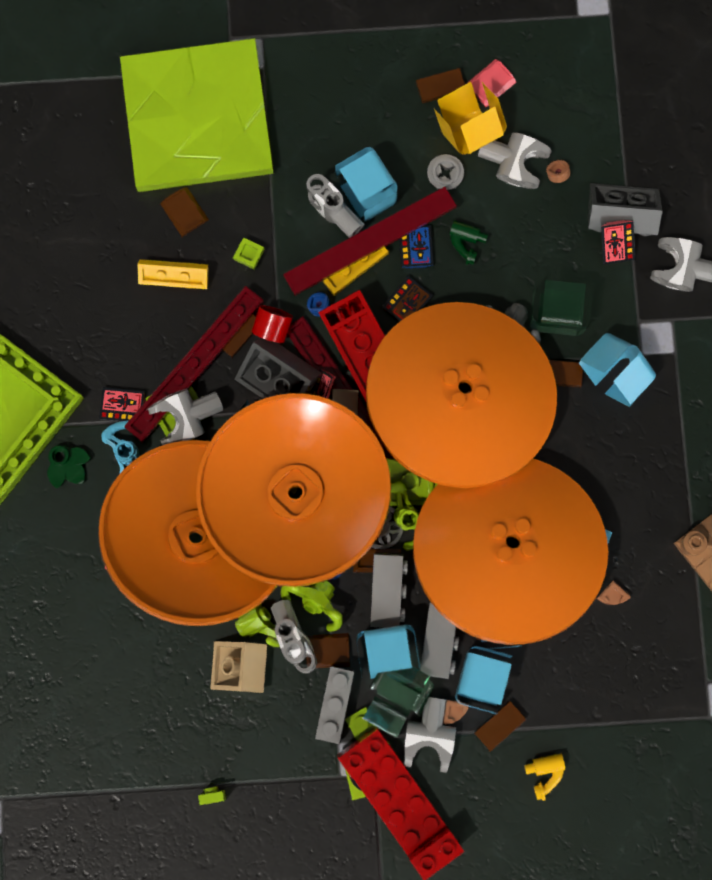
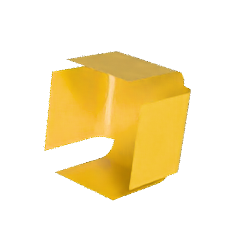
(465, 123)

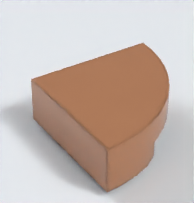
(613, 595)
(454, 711)

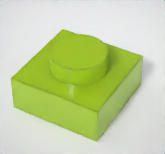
(248, 253)
(358, 724)
(212, 795)

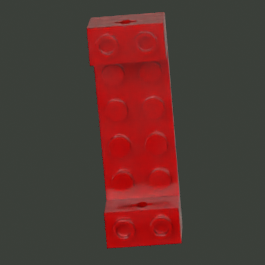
(355, 334)
(400, 803)

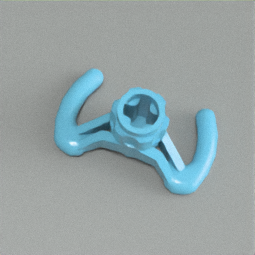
(125, 450)

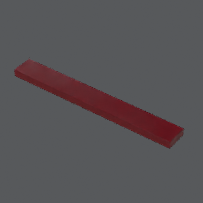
(369, 241)
(318, 357)
(196, 360)

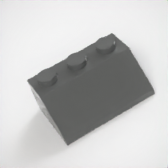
(626, 203)
(275, 371)

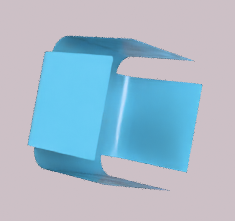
(368, 183)
(606, 355)
(388, 649)
(483, 678)

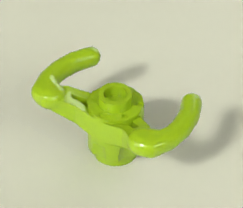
(405, 514)
(316, 600)
(257, 622)

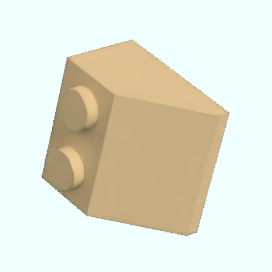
(238, 666)

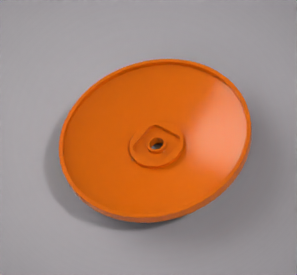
(455, 434)
(284, 446)
(149, 547)
(505, 590)

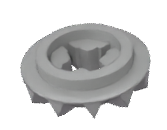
(446, 162)

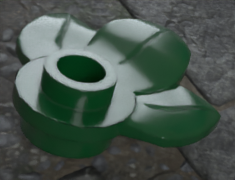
(69, 468)

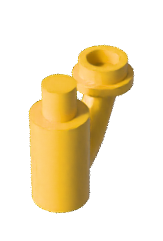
(545, 765)

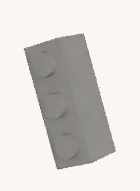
(388, 590)
(438, 645)
(334, 705)

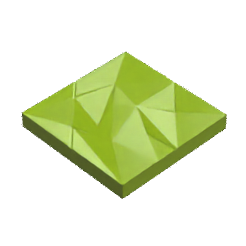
(196, 115)
(31, 412)

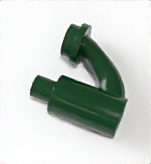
(468, 233)

